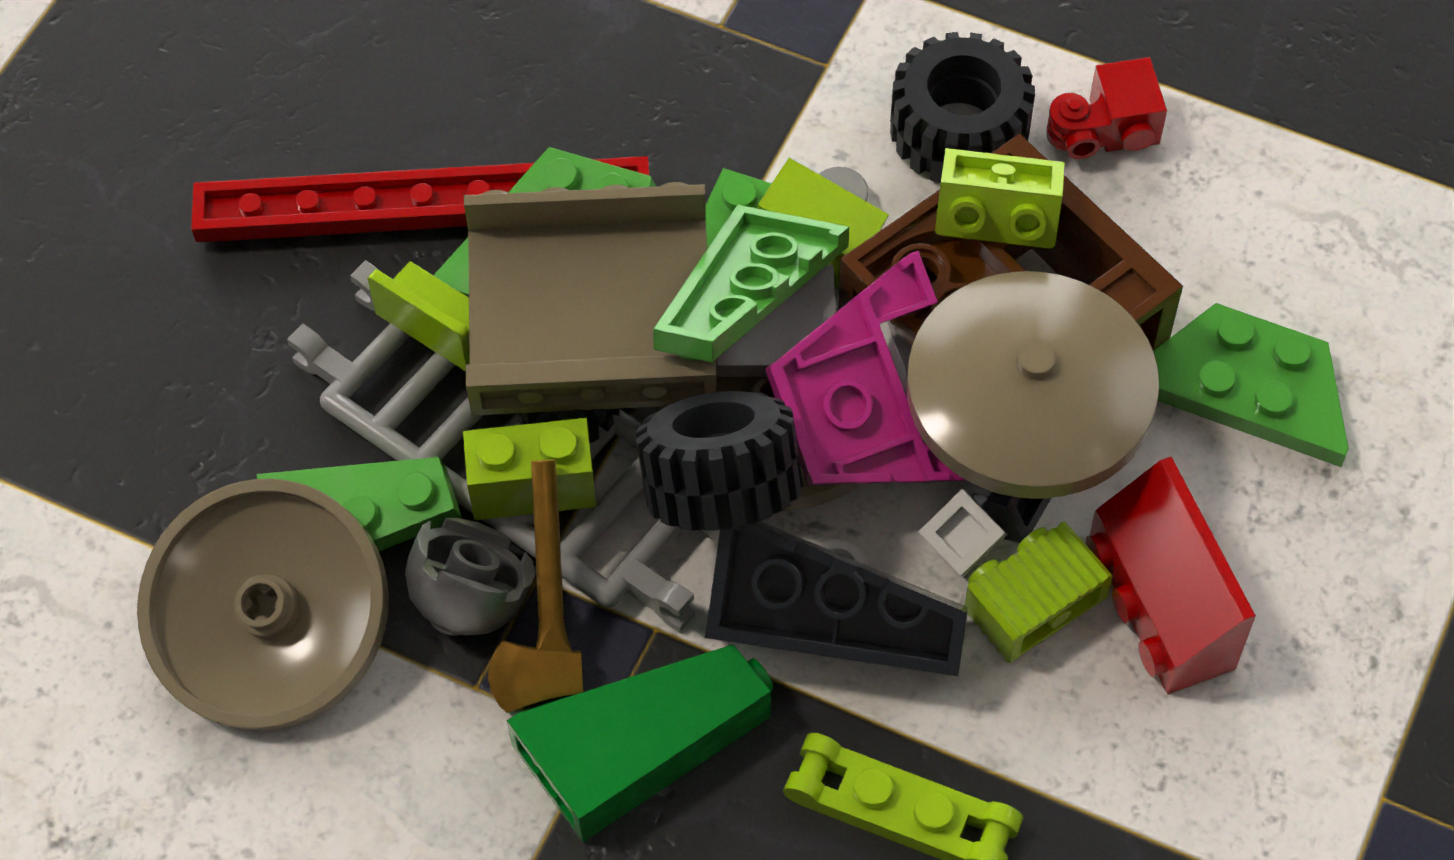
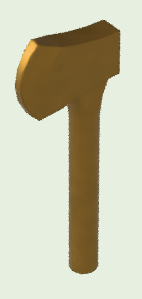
(551, 670)

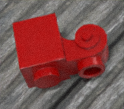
(1123, 112)

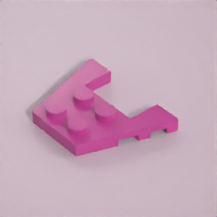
(848, 394)

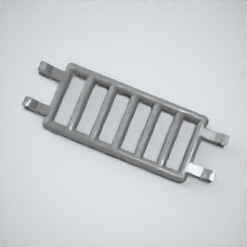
(346, 377)

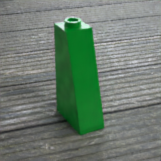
(639, 734)

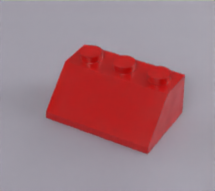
(1171, 579)

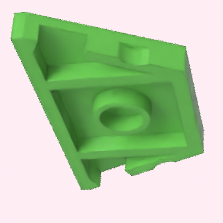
(1255, 381)

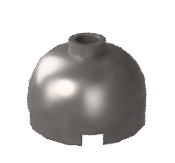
(466, 577)

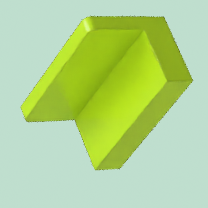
(424, 310)

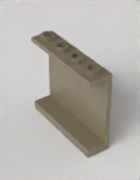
(572, 297)

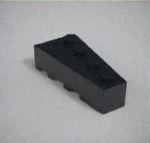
(817, 602)

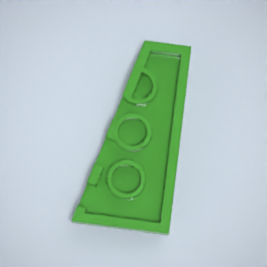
(743, 278)

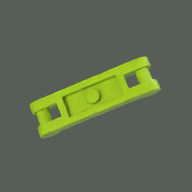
(899, 804)

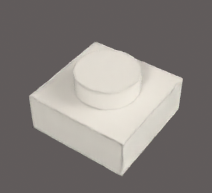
(962, 533)

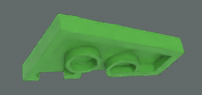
(386, 497)

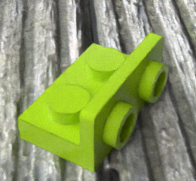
(1000, 198)

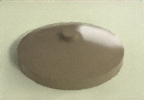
(1032, 384)
(262, 604)

